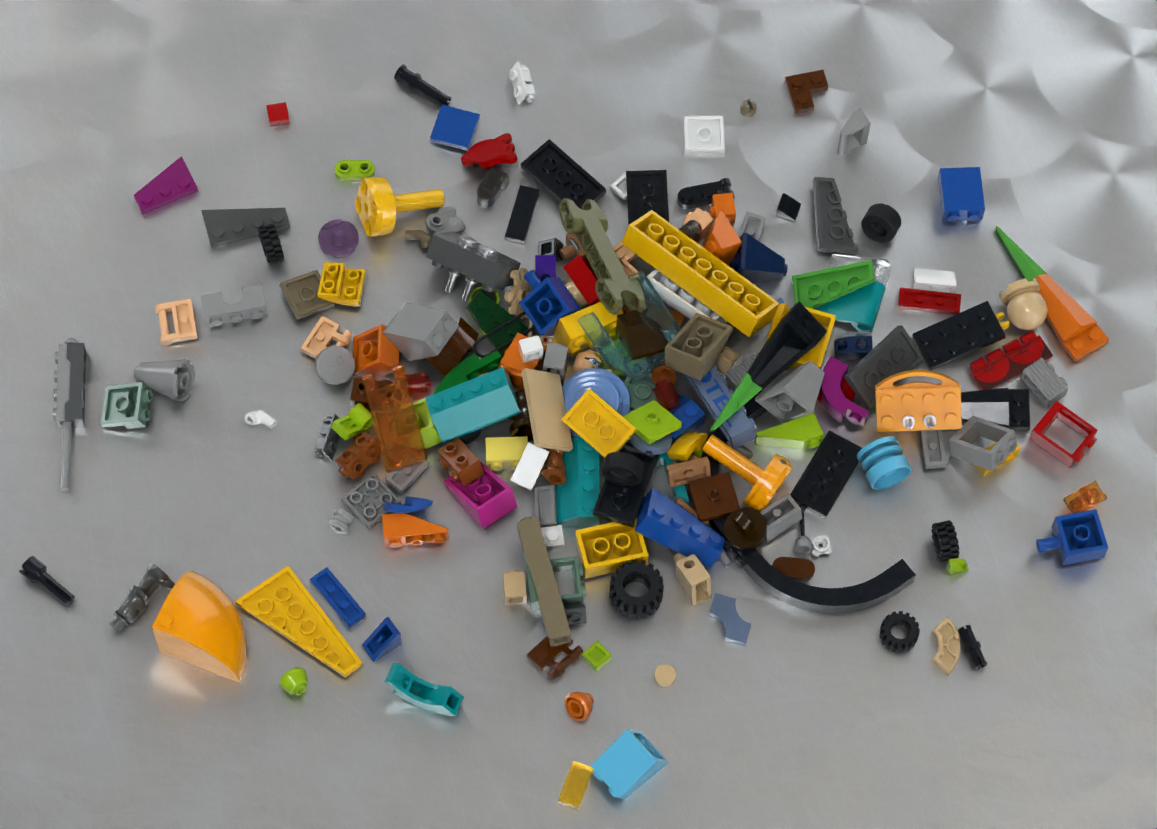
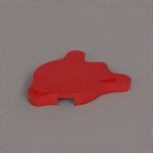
(491, 152)

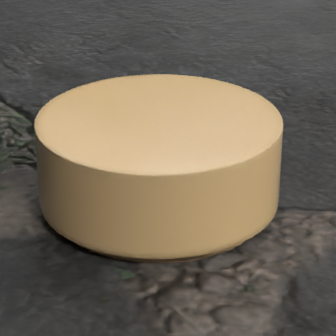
(664, 675)

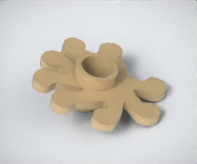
(517, 292)

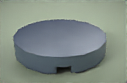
(658, 447)

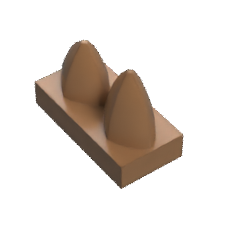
(688, 471)

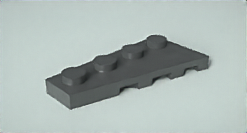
(830, 220)
(236, 225)

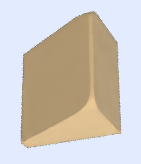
(726, 359)

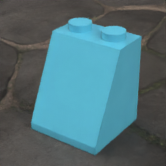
(628, 763)

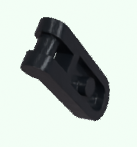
(702, 194)

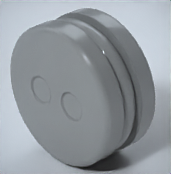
(334, 365)

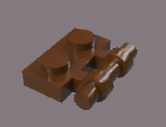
(544, 656)

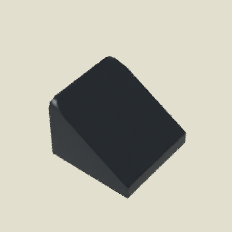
(788, 208)
(550, 247)

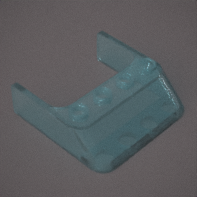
(614, 353)

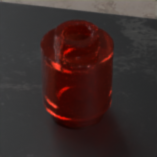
(418, 383)
(666, 394)

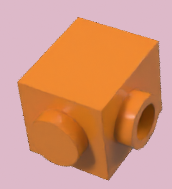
(724, 203)

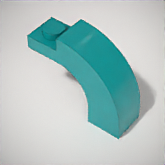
(423, 694)

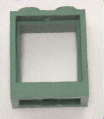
(562, 564)

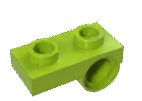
(355, 423)

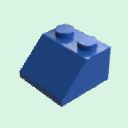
(689, 414)

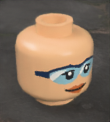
(586, 360)

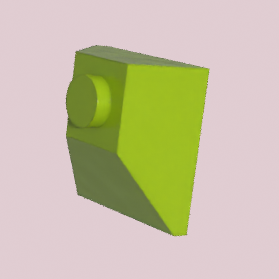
(428, 430)

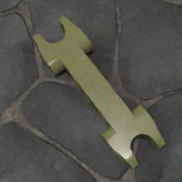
(612, 281)

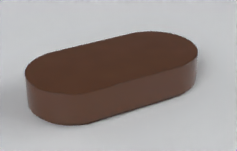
(795, 568)

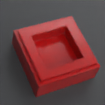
(277, 113)

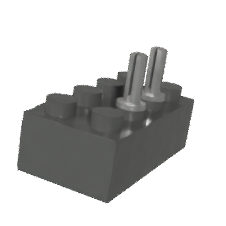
(471, 259)

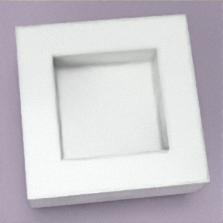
(553, 537)

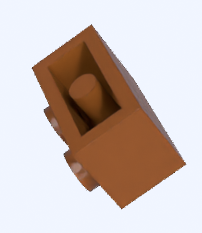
(460, 462)

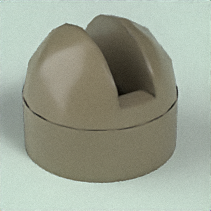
(744, 109)

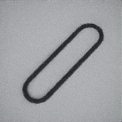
(496, 329)

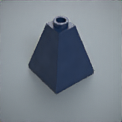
(758, 261)

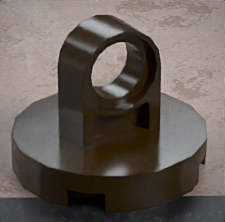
(745, 528)

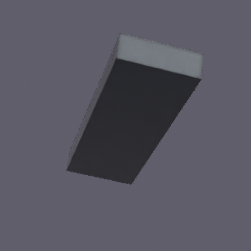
(522, 214)

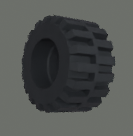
(636, 605)

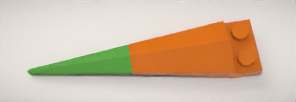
(1071, 323)

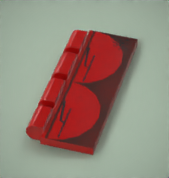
(1006, 366)

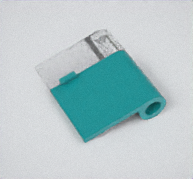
(863, 304)

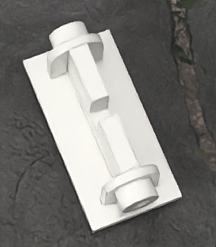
(520, 76)

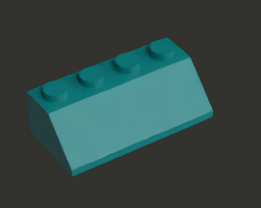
(473, 405)
(580, 492)

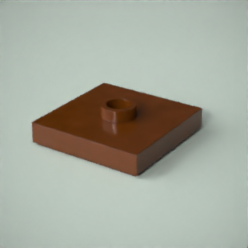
(713, 496)

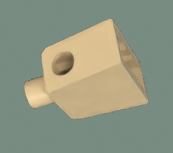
(693, 578)

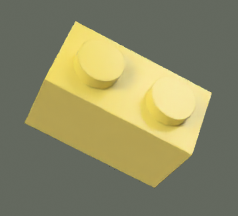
(504, 452)

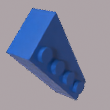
(677, 529)

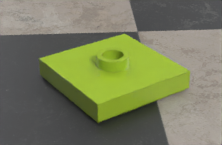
(653, 422)

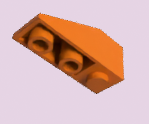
(407, 529)

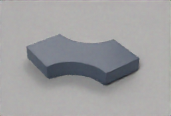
(725, 612)

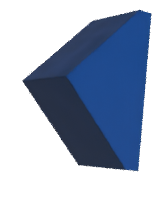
(382, 640)

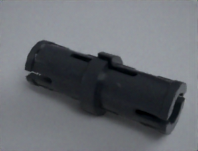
(972, 647)

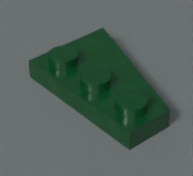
(490, 316)

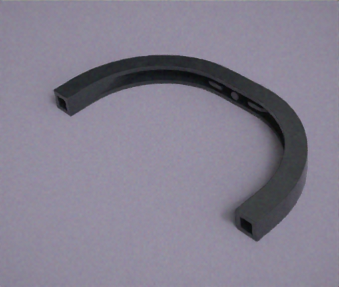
(799, 594)

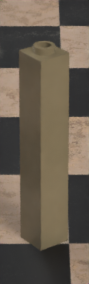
(543, 581)

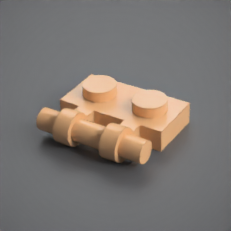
(322, 336)

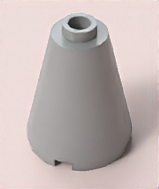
(167, 377)

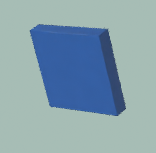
(454, 127)

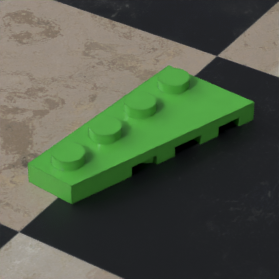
(829, 284)

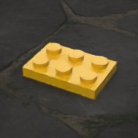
(598, 424)

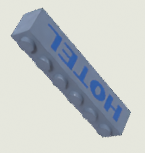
(715, 395)

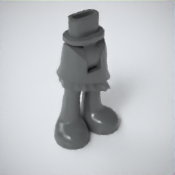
(137, 599)

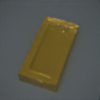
(575, 785)

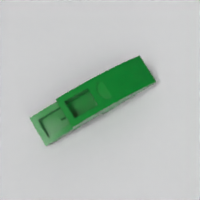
(470, 369)

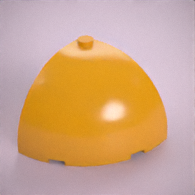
(202, 627)

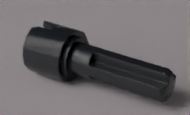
(37, 572)

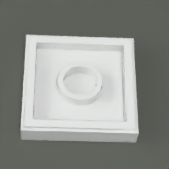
(704, 134)

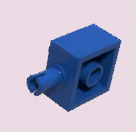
(547, 302)
(1076, 537)

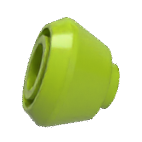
(294, 681)

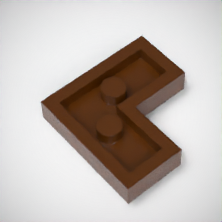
(801, 87)

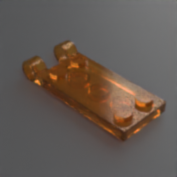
(395, 421)

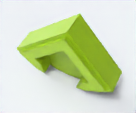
(956, 566)

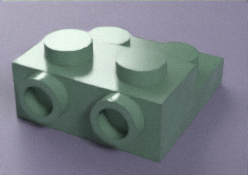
(640, 391)
(126, 405)

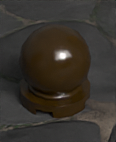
(520, 423)

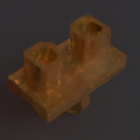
(1085, 498)

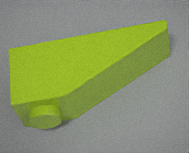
(795, 434)

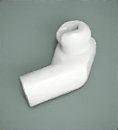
(260, 417)

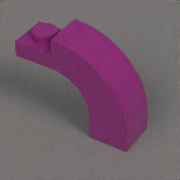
(833, 398)

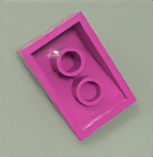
(484, 498)

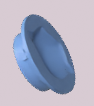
(603, 383)

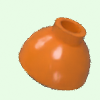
(579, 705)

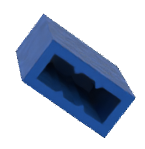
(961, 194)

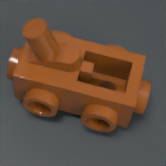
(359, 456)

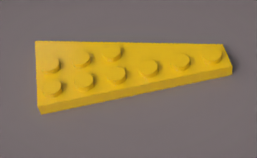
(293, 613)

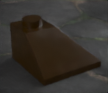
(640, 335)

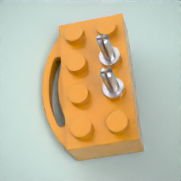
(918, 404)

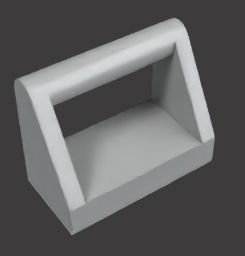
(854, 133)

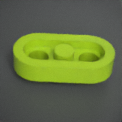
(354, 170)

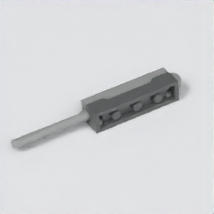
(69, 397)

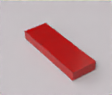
(929, 301)

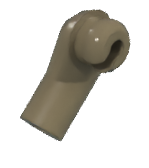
(418, 235)

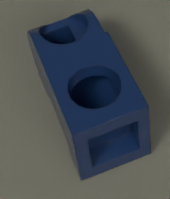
(852, 347)

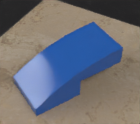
(411, 504)

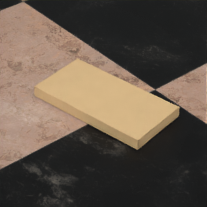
(546, 410)

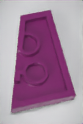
(166, 188)

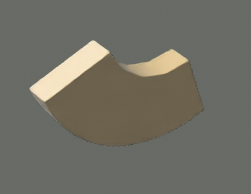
(948, 646)

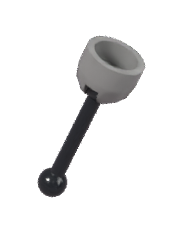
(803, 543)

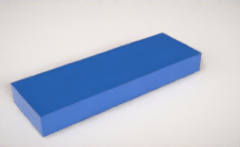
(338, 597)

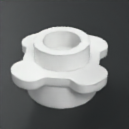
(821, 539)

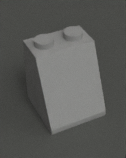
(420, 331)
(792, 392)

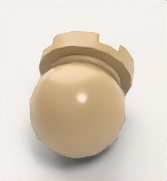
(1025, 305)

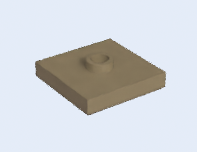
(302, 295)

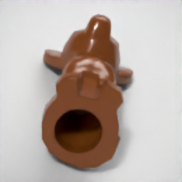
(555, 468)

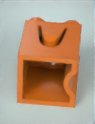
(514, 365)

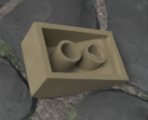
(697, 346)

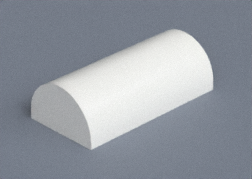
(679, 298)

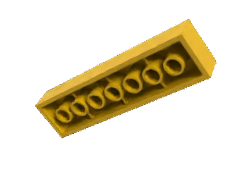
(700, 273)

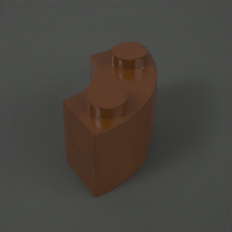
(460, 342)

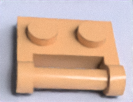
(183, 321)

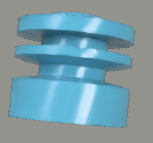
(884, 463)

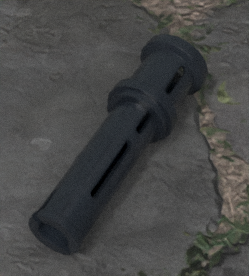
(415, 82)

